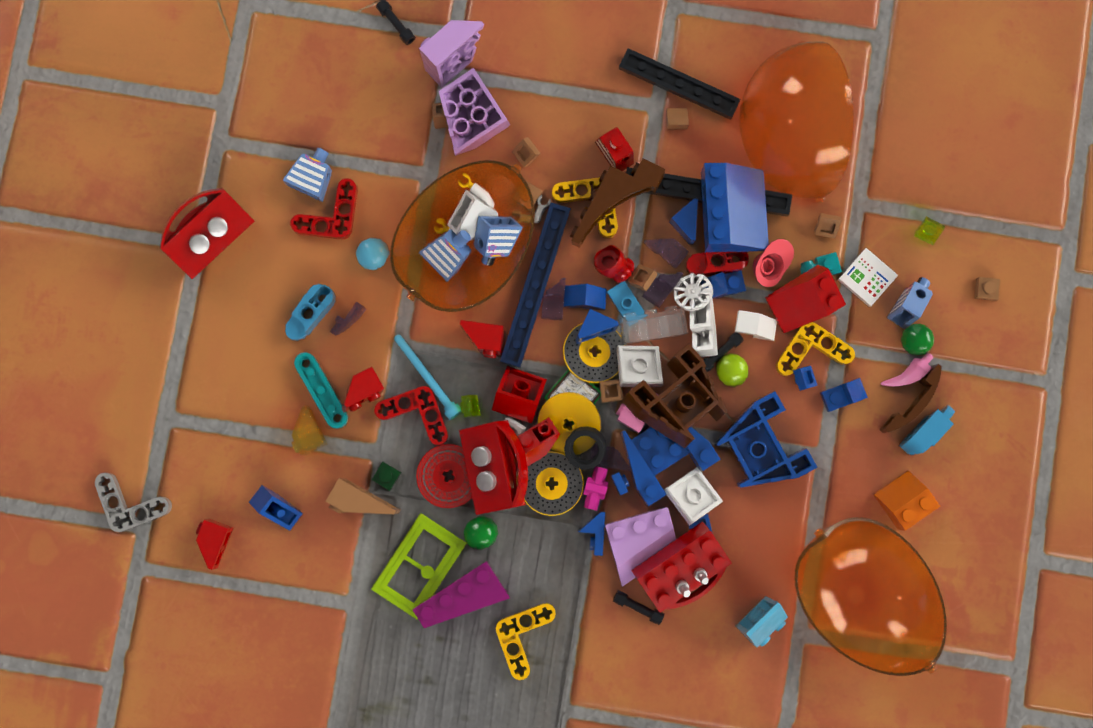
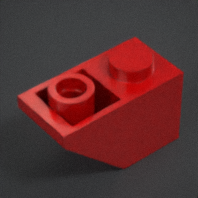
(362, 387)
(538, 440)

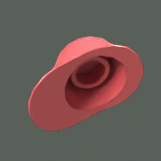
(773, 262)

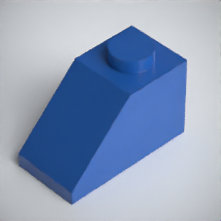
(275, 508)

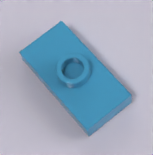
(624, 300)

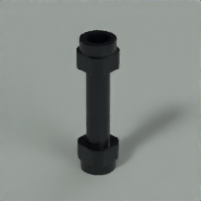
(385, 9)
(733, 341)
(654, 615)

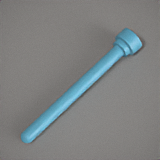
(451, 409)

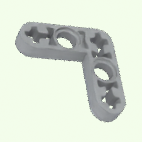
(121, 510)

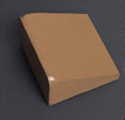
(438, 116)
(677, 118)
(611, 391)

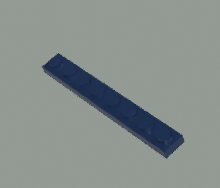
(535, 285)

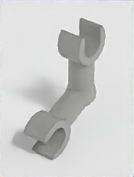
(540, 209)

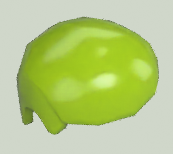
(732, 370)

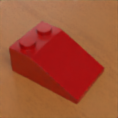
(805, 299)

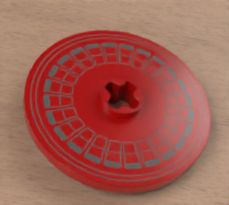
(432, 483)

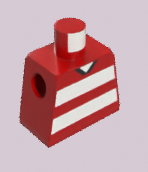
(615, 149)

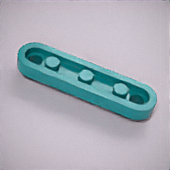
(321, 390)

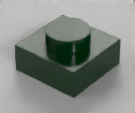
(386, 476)

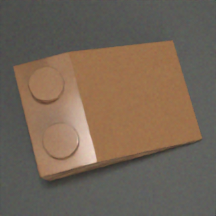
(352, 498)

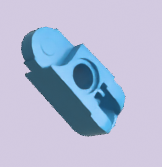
(299, 327)
(928, 431)

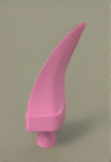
(915, 371)

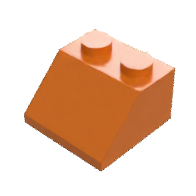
(906, 501)

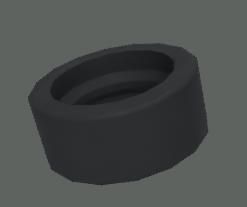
(581, 463)

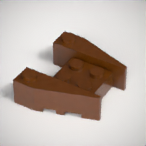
(681, 403)

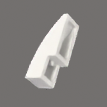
(704, 329)

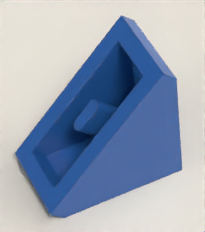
(686, 221)
(585, 296)
(595, 326)

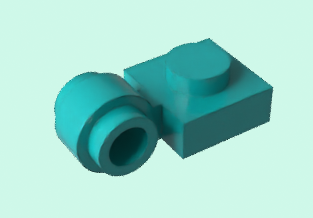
(829, 261)

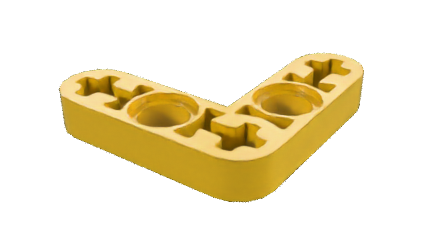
(586, 182)
(807, 342)
(513, 636)

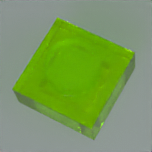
(929, 230)
(470, 406)

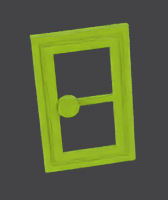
(436, 577)

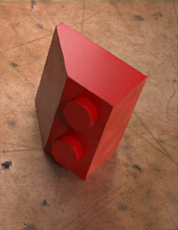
(485, 337)
(519, 394)

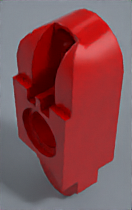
(701, 263)

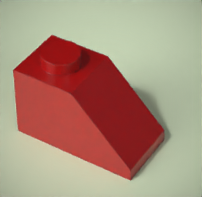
(212, 541)

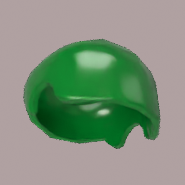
(917, 339)
(480, 532)

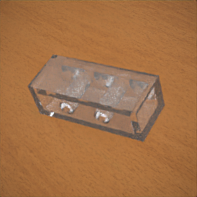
(653, 325)

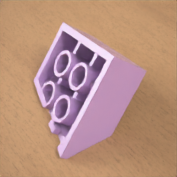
(450, 49)
(471, 112)
(638, 539)

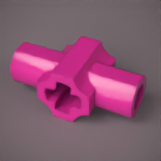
(595, 488)

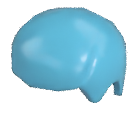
(372, 253)

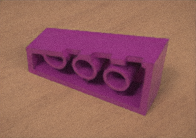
(468, 593)

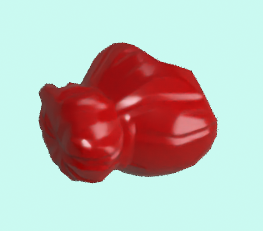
(613, 264)

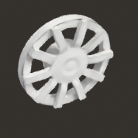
(693, 292)

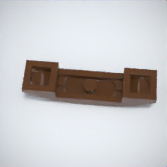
(930, 382)

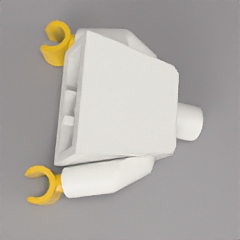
(472, 205)

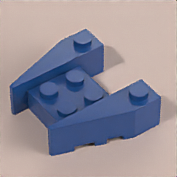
(760, 450)
(654, 452)

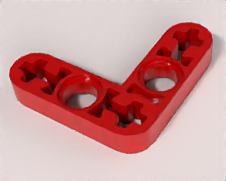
(332, 223)
(416, 403)

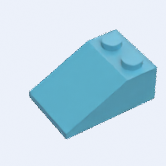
(762, 621)

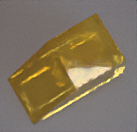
(307, 433)

